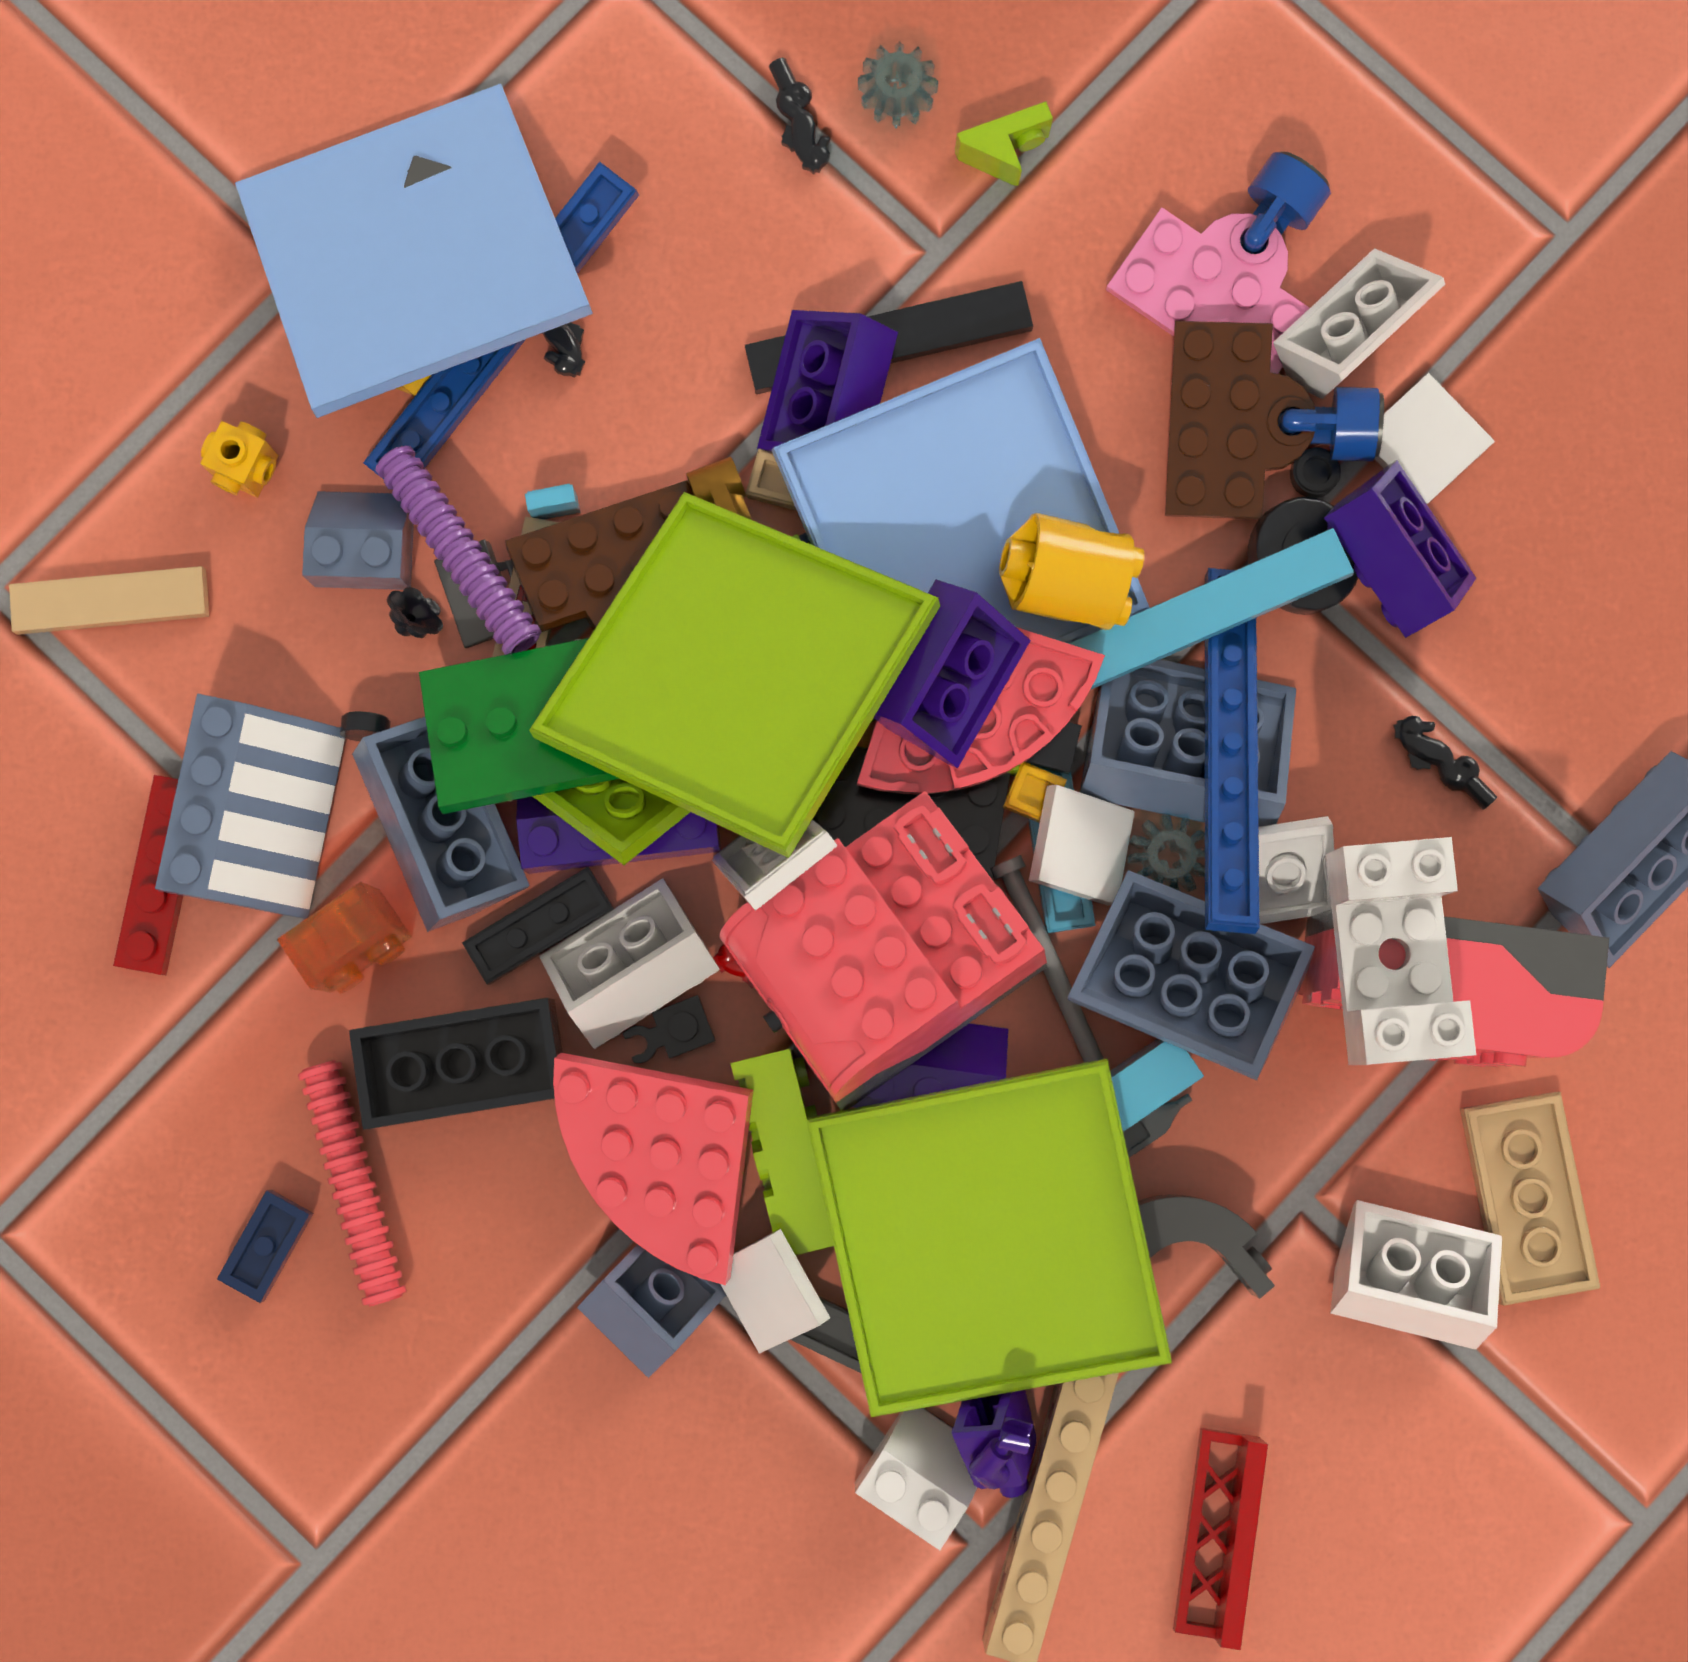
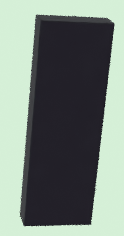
(538, 926)

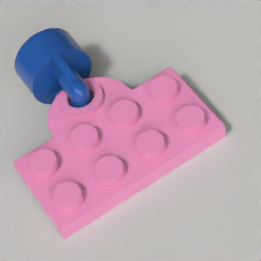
(1233, 265)

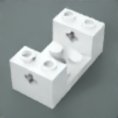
(1396, 895)

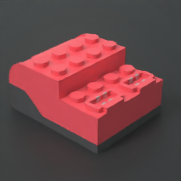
(883, 950)
(1526, 985)

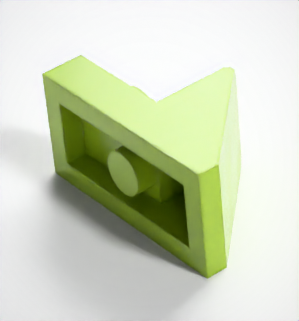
(993, 144)

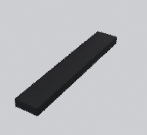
(925, 328)

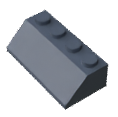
(451, 859)
(1628, 864)

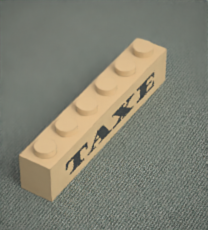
(1047, 1518)

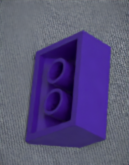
(826, 373)
(1401, 550)
(953, 675)
(964, 1059)

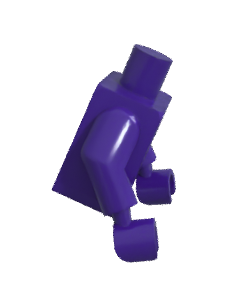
(997, 1441)

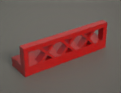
(1239, 1539)

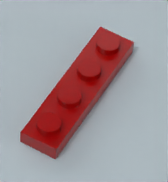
(150, 914)

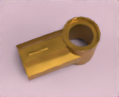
(720, 485)

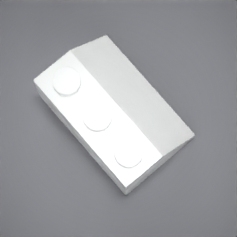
(1353, 320)
(628, 964)
(1418, 1275)

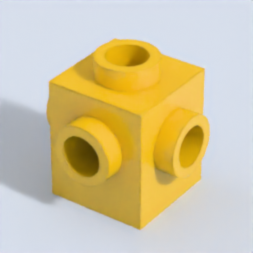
(248, 470)

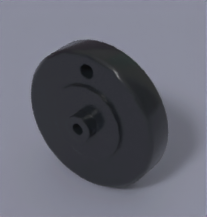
(1289, 525)

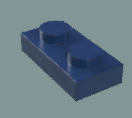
(265, 1246)

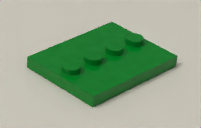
(481, 727)

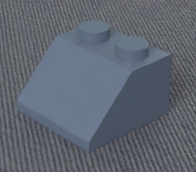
(358, 542)
(649, 1307)

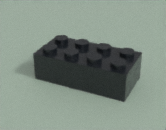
(456, 1062)

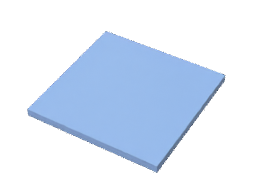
(415, 277)
(948, 477)

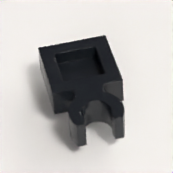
(678, 1028)

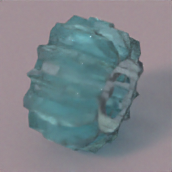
(901, 68)
(1179, 843)

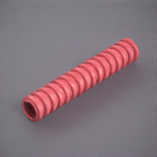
(352, 1183)

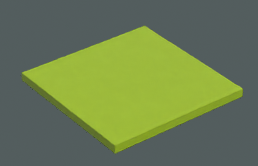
(736, 672)
(989, 1239)

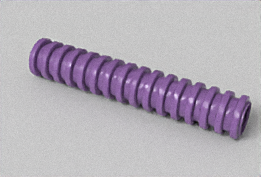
(458, 550)

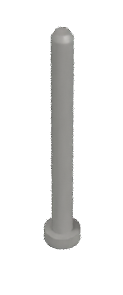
(1054, 972)

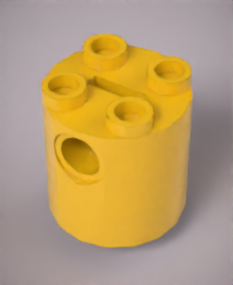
(1070, 571)

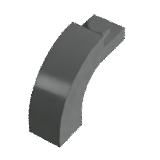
(1189, 1218)

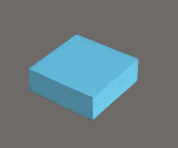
(552, 502)

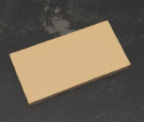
(1531, 1196)

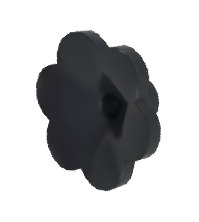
(414, 613)

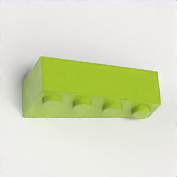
(785, 1148)

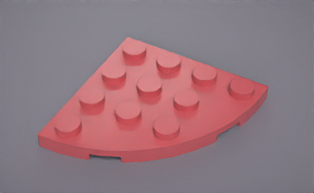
(1028, 714)
(658, 1156)

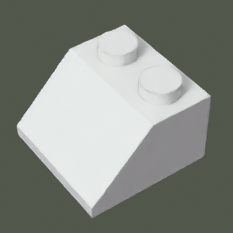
(918, 1477)

